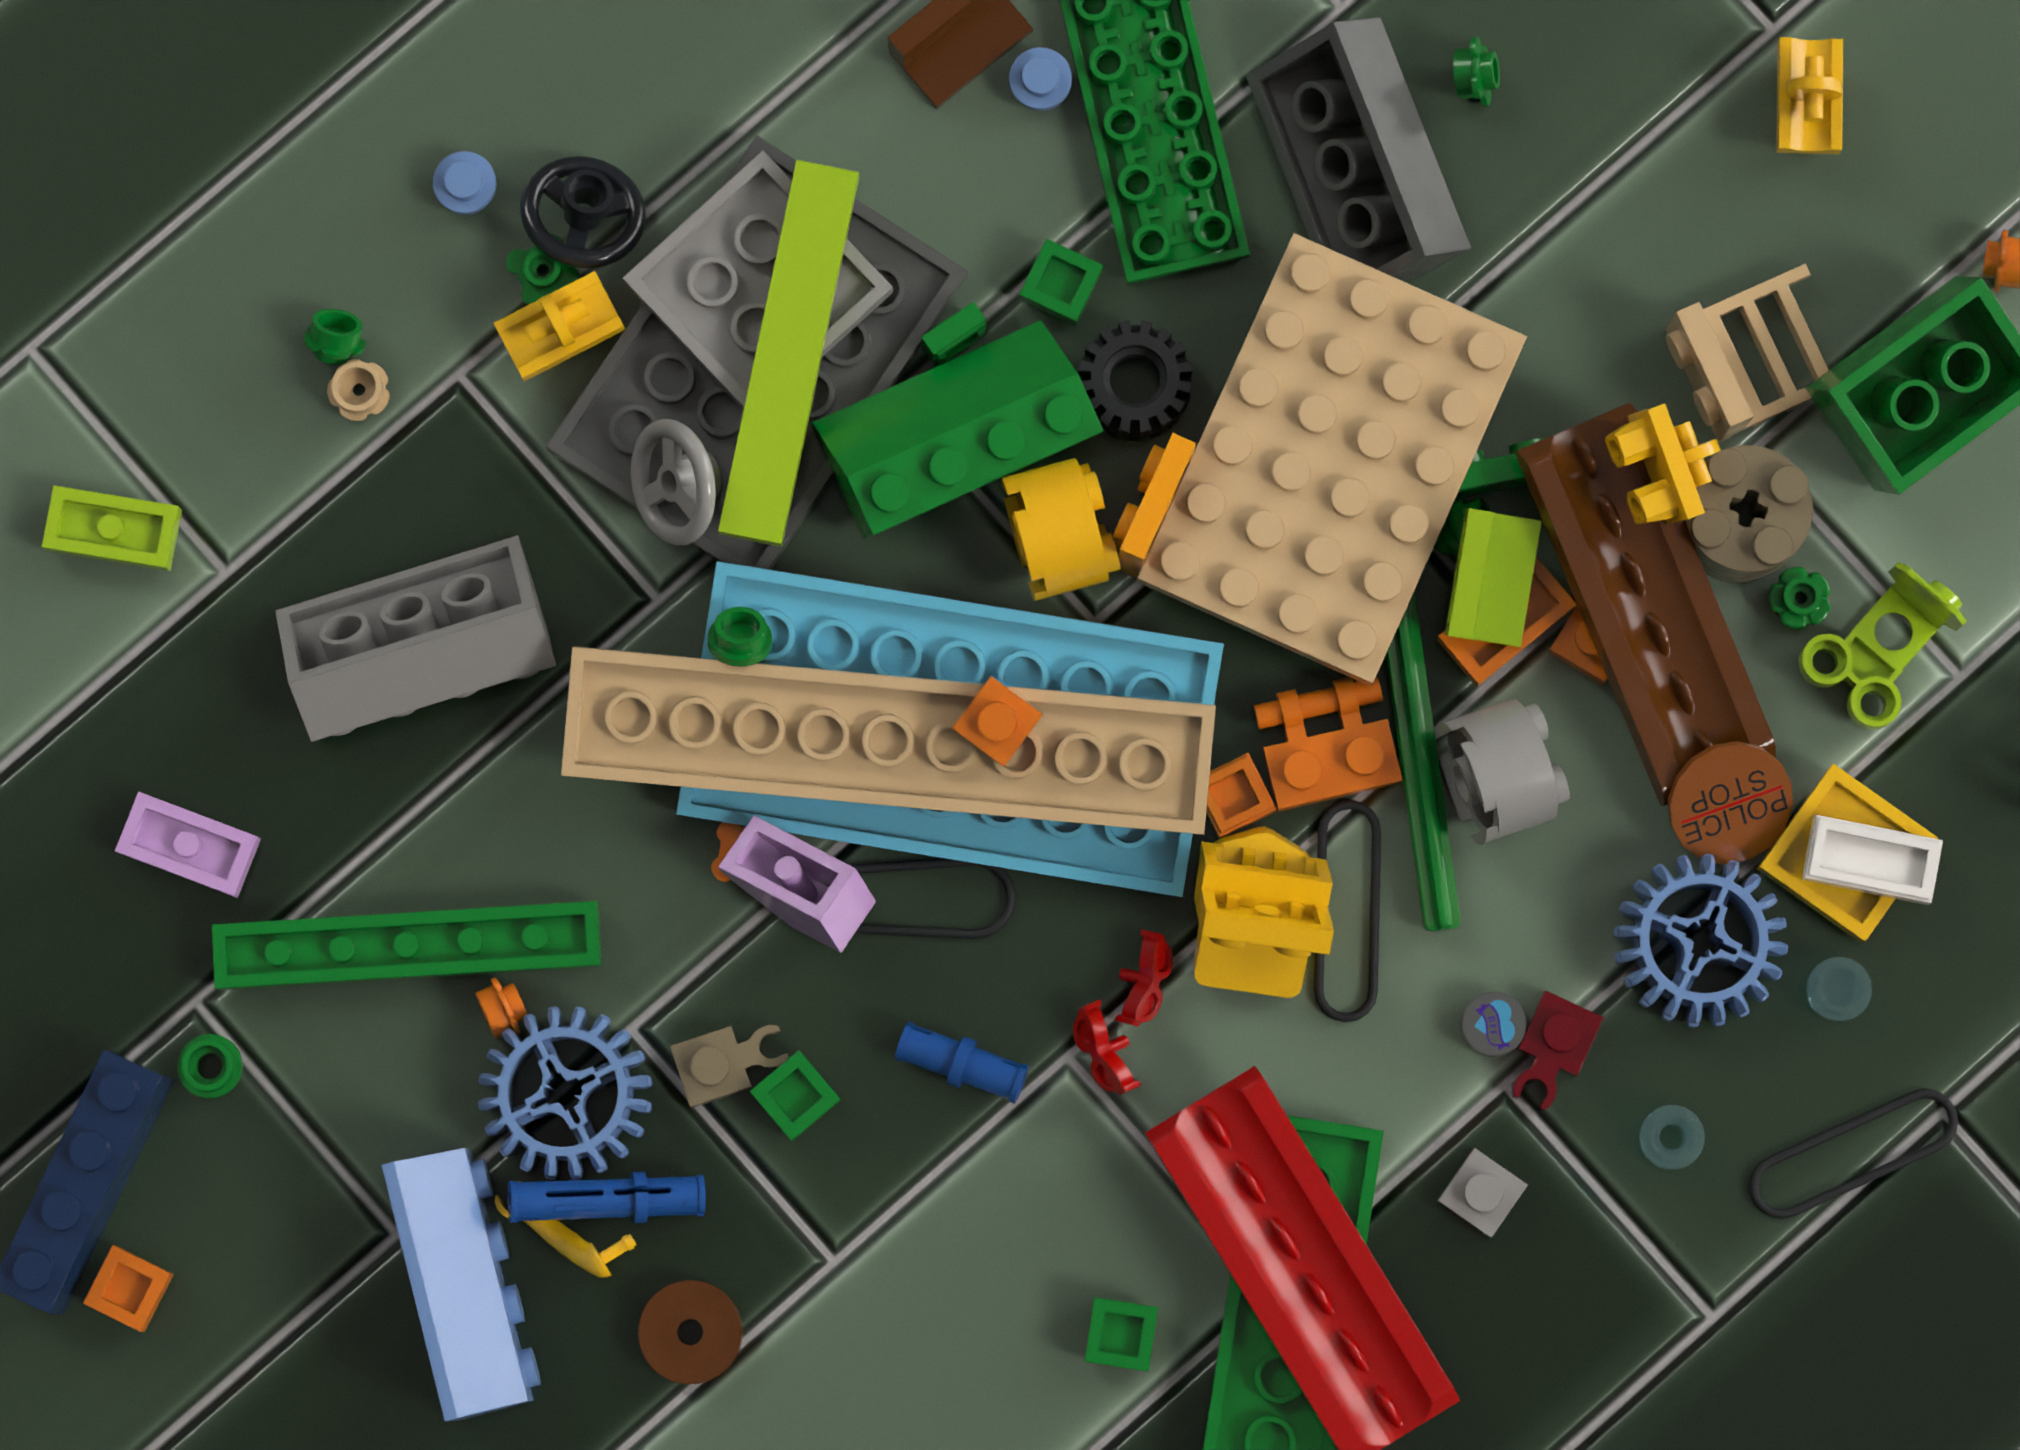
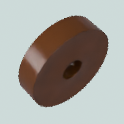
(660, 1332)

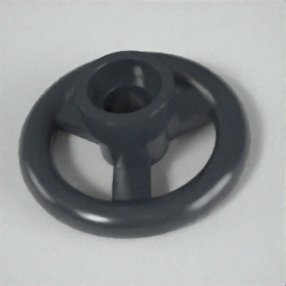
(589, 183)

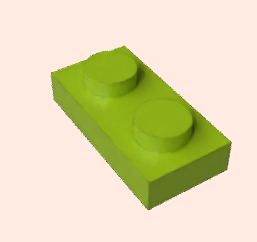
(111, 528)

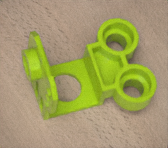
(1869, 665)

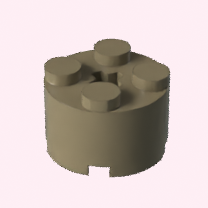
(1776, 496)

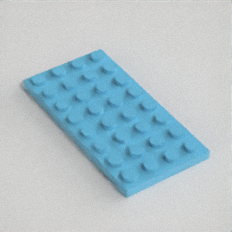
(941, 638)

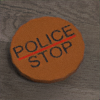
(1730, 802)

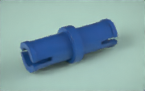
(961, 1062)

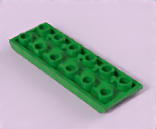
(1154, 135)

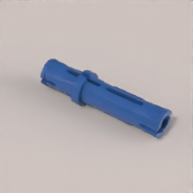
(607, 1198)

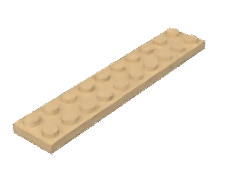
(883, 741)

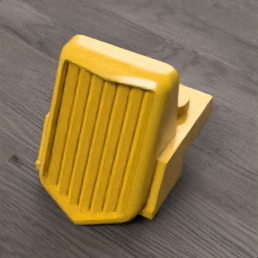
(1259, 913)

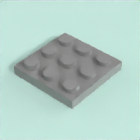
(717, 272)

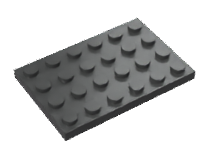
(657, 378)

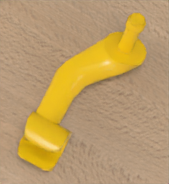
(574, 1246)

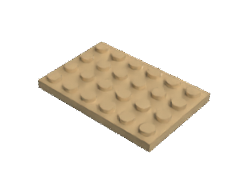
(1332, 459)

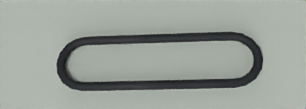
(1374, 912)
(1862, 1179)

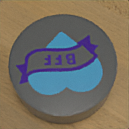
(1493, 1024)

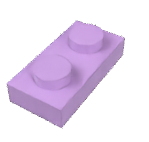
(187, 844)

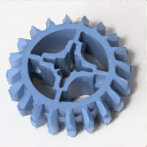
(1671, 929)
(541, 1044)

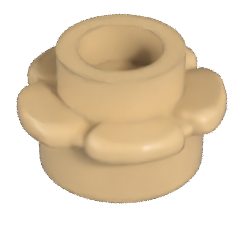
(358, 373)

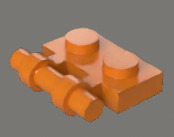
(1333, 762)

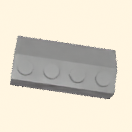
(414, 639)

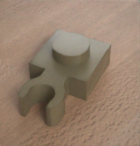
(718, 1065)

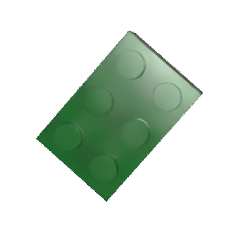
(1924, 385)

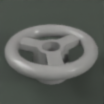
(687, 479)

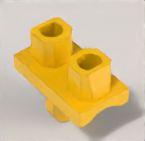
(1809, 96)
(559, 326)
(1672, 461)

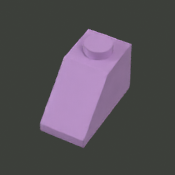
(799, 883)

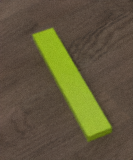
(789, 353)

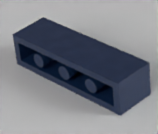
(83, 1183)

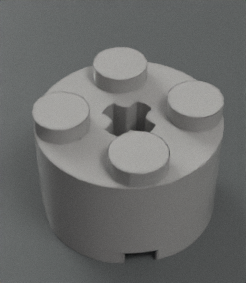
(1501, 770)

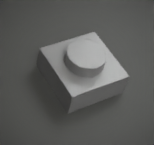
(1482, 1193)

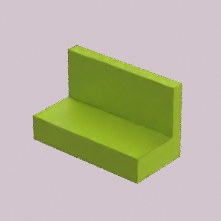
(1493, 577)

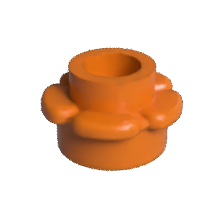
(2003, 262)
(501, 1007)

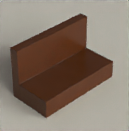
(955, 43)

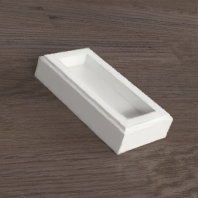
(1872, 860)

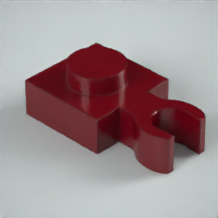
(1557, 1040)

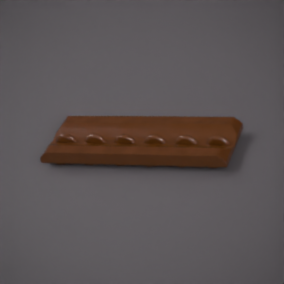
(1642, 603)

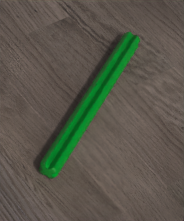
(1421, 775)

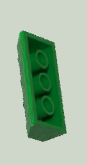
(956, 428)

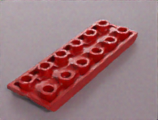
(1302, 1265)

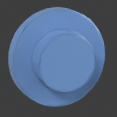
(1040, 79)
(464, 183)

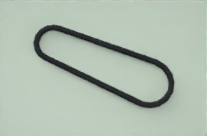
(935, 931)

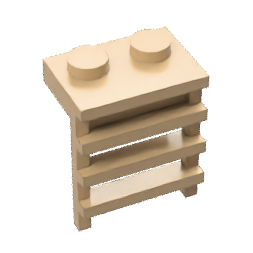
(1714, 367)

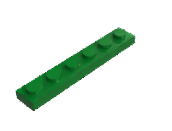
(406, 945)

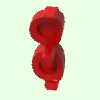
(1146, 996)
(1106, 1066)

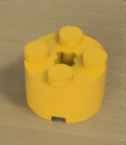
(1058, 527)

